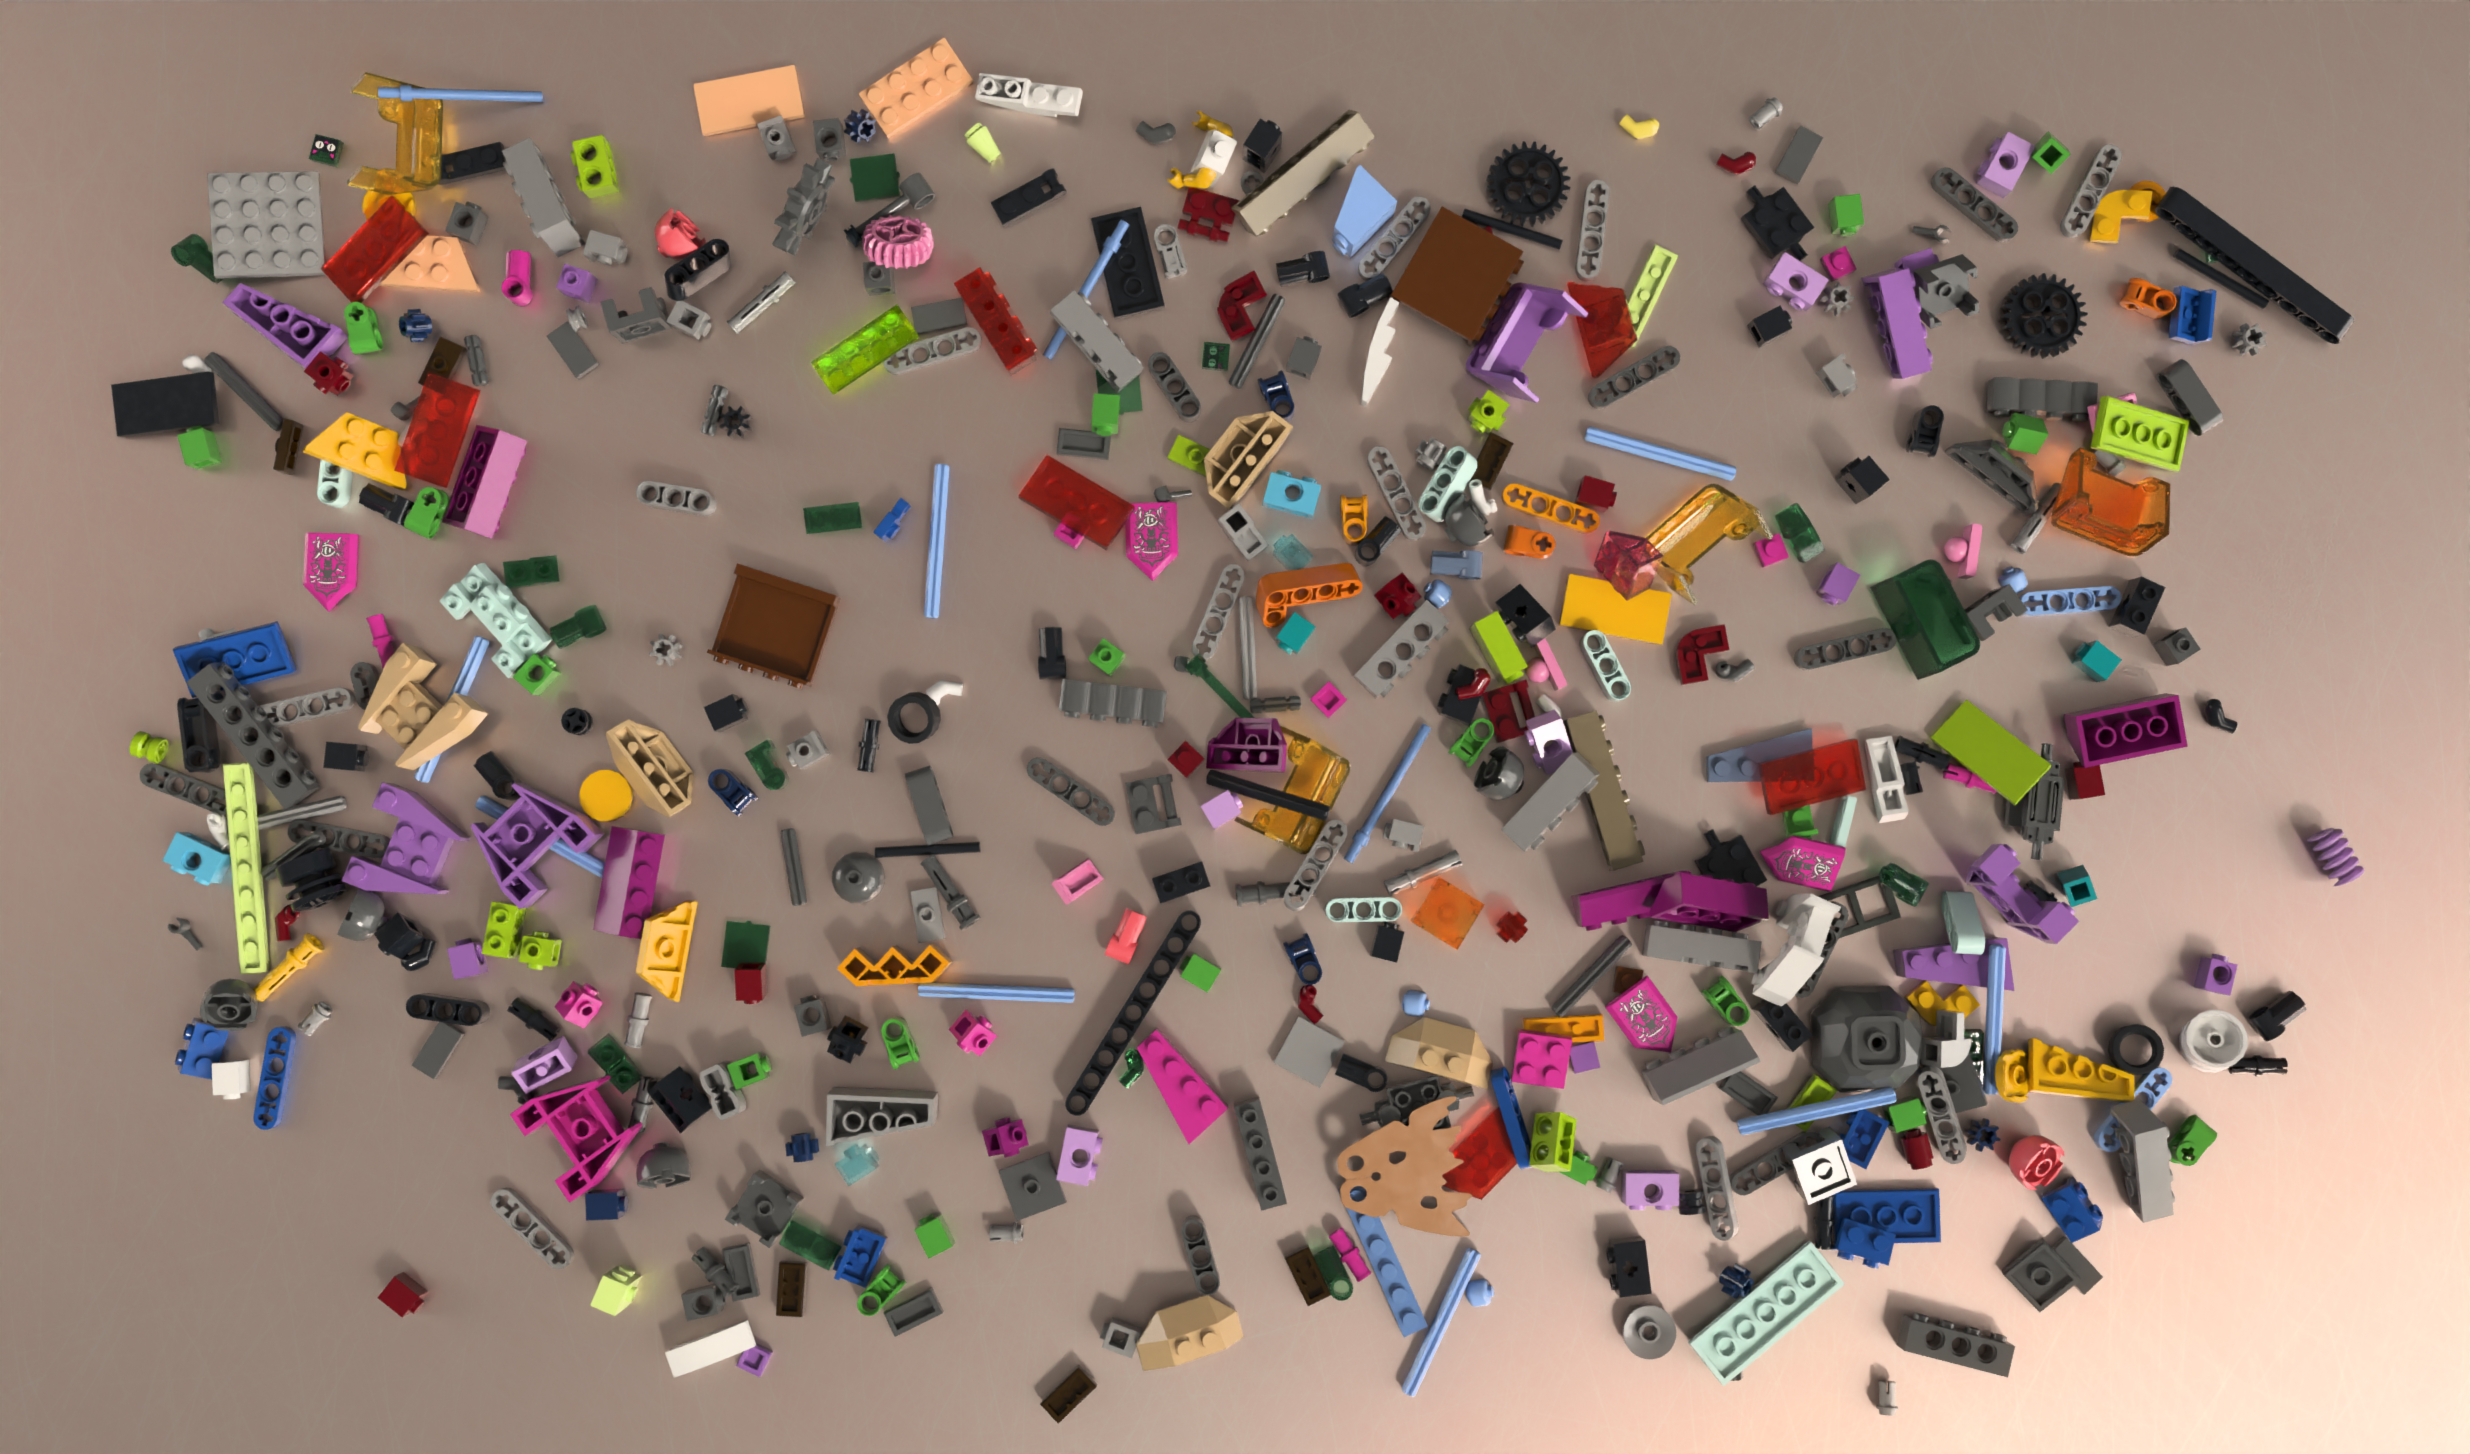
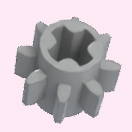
(1831, 293)
(2241, 339)
(1430, 453)
(659, 646)

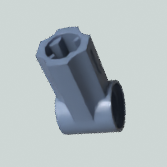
(1464, 564)

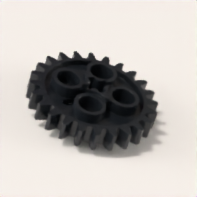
(1530, 161)
(2045, 338)

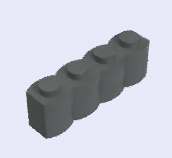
(2041, 397)
(1113, 701)

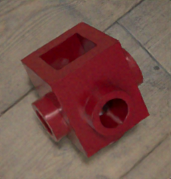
(329, 374)
(1398, 596)

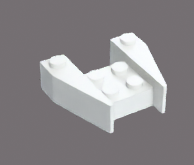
(1808, 925)

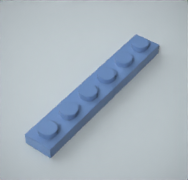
(1387, 1268)

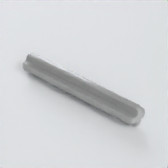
(1247, 647)
(301, 812)

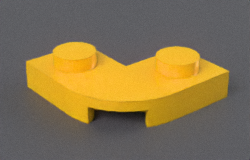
(2118, 205)
(1927, 1001)

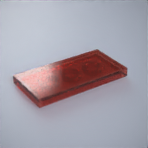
(375, 250)
(437, 430)
(1076, 502)
(1811, 776)

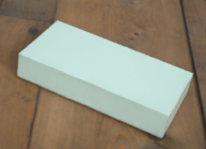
(1843, 820)

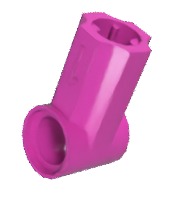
(518, 275)

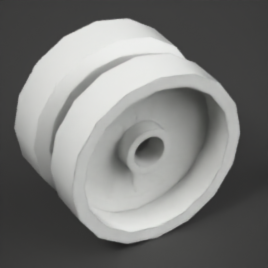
(2224, 1029)

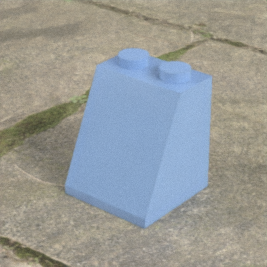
(1363, 213)

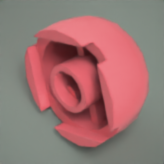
(676, 235)
(2035, 1161)

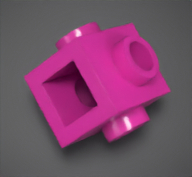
(579, 1004)
(973, 1032)

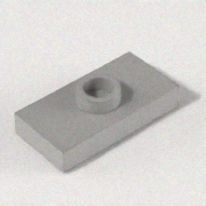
(927, 915)

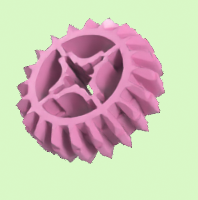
(897, 242)

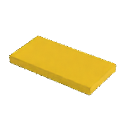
(1597, 606)

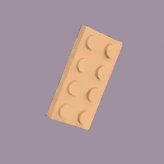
(916, 87)

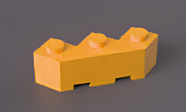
(894, 967)

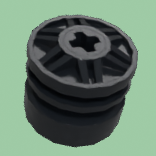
(311, 880)

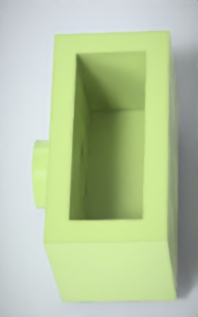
(616, 1290)

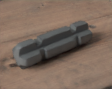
(476, 360)
(713, 410)
(1275, 704)

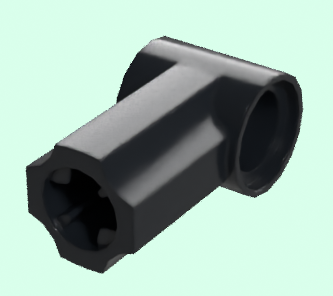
(1309, 268)
(1358, 298)
(391, 506)
(1378, 540)
(1051, 659)
(497, 775)
(2271, 1019)
(1359, 1071)

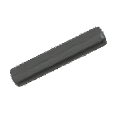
(303, 847)
(793, 867)

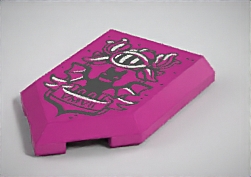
(1152, 536)
(330, 566)
(1805, 862)
(1644, 1016)

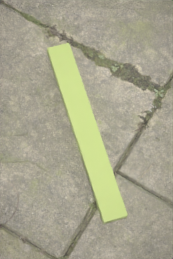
(246, 868)

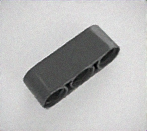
(1170, 375)
(2190, 397)
(929, 805)
(1205, 1267)

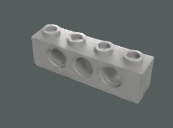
(1425, 616)

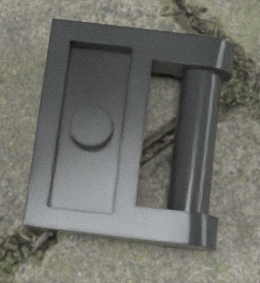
(1144, 805)

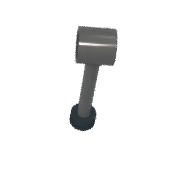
(914, 190)

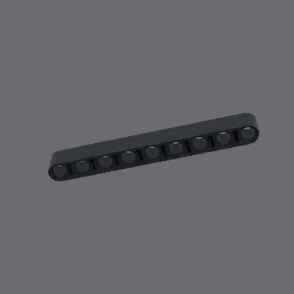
(2254, 265)
(1131, 1025)

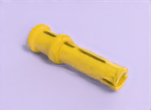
(295, 959)

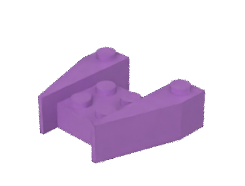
(525, 835)
(415, 850)
(1995, 881)

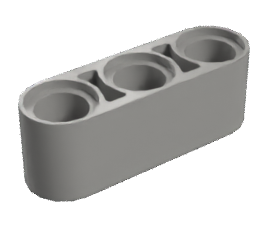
(664, 495)

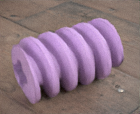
(2338, 855)

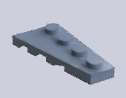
(1742, 762)

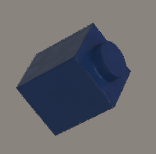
(605, 1204)

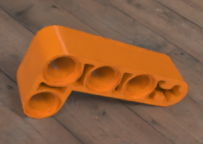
(1304, 586)

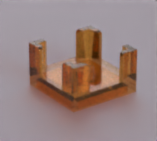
(1447, 913)

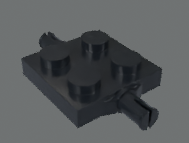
(1777, 222)
(1730, 861)

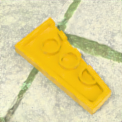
(2074, 1075)

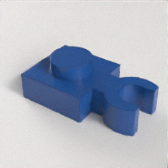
(889, 525)

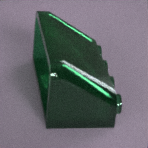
(1927, 618)

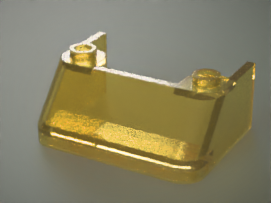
(417, 143)
(1697, 529)
(1317, 777)

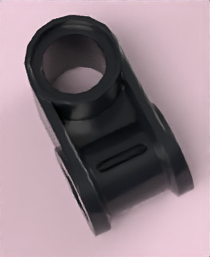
(1925, 437)

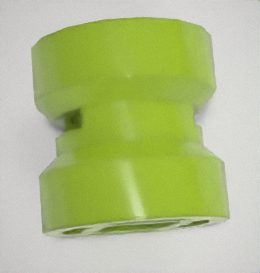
(146, 746)

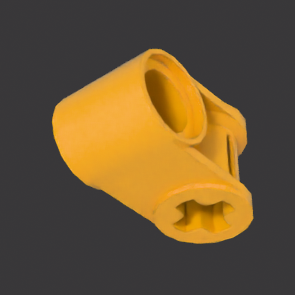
(1353, 513)

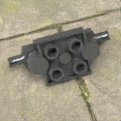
(2040, 809)
(1409, 1096)

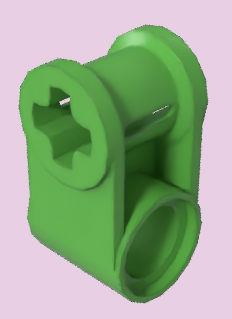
(362, 333)
(425, 515)
(1471, 742)
(1725, 1001)
(899, 1044)
(2191, 1141)
(883, 1288)

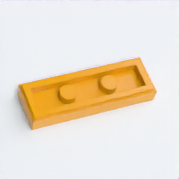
(1580, 1027)

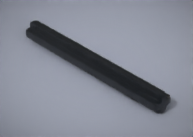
(1268, 795)

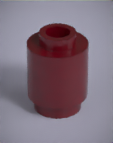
(1917, 1149)

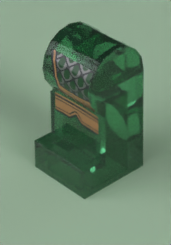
(766, 766)

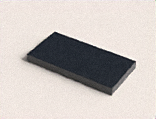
(1132, 270)
(165, 404)

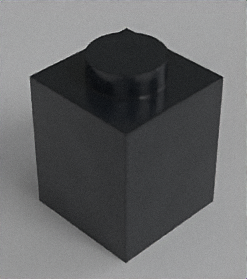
(1770, 326)
(727, 712)
(346, 756)
(398, 936)
(1387, 942)

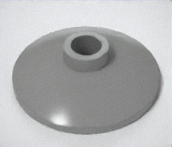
(1658, 1341)

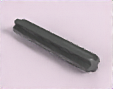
(1256, 341)
(244, 391)
(1591, 976)

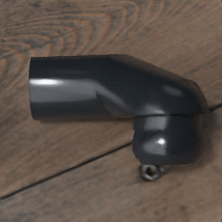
(2216, 718)
(419, 959)

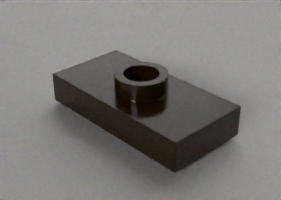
(443, 360)
(288, 446)
(1491, 460)
(1307, 1275)
(791, 1288)
(1068, 1394)

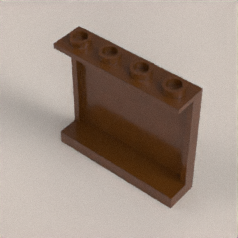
(1458, 275)
(775, 627)

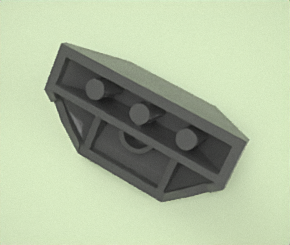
(1999, 470)

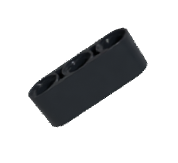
(697, 269)
(435, 1009)

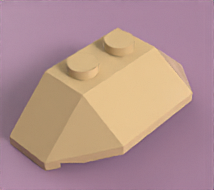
(1243, 455)
(651, 766)
(1442, 1051)
(1187, 1333)

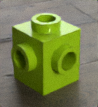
(1493, 406)
(539, 950)

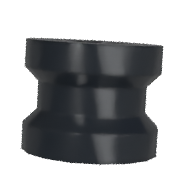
(571, 720)
(1691, 1202)

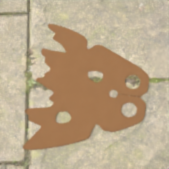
(1409, 1181)

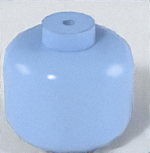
(2014, 577)
(1437, 593)
(1415, 1003)
(1479, 1292)

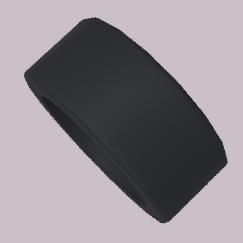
(896, 725)
(2152, 1037)

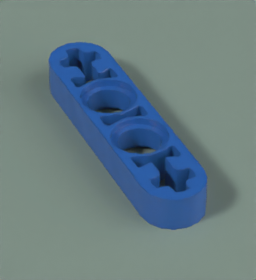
(269, 1076)
(1512, 1116)

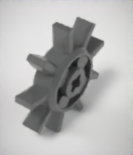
(804, 206)

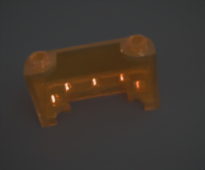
(2110, 509)

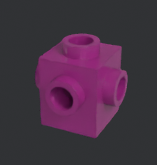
(1005, 1137)

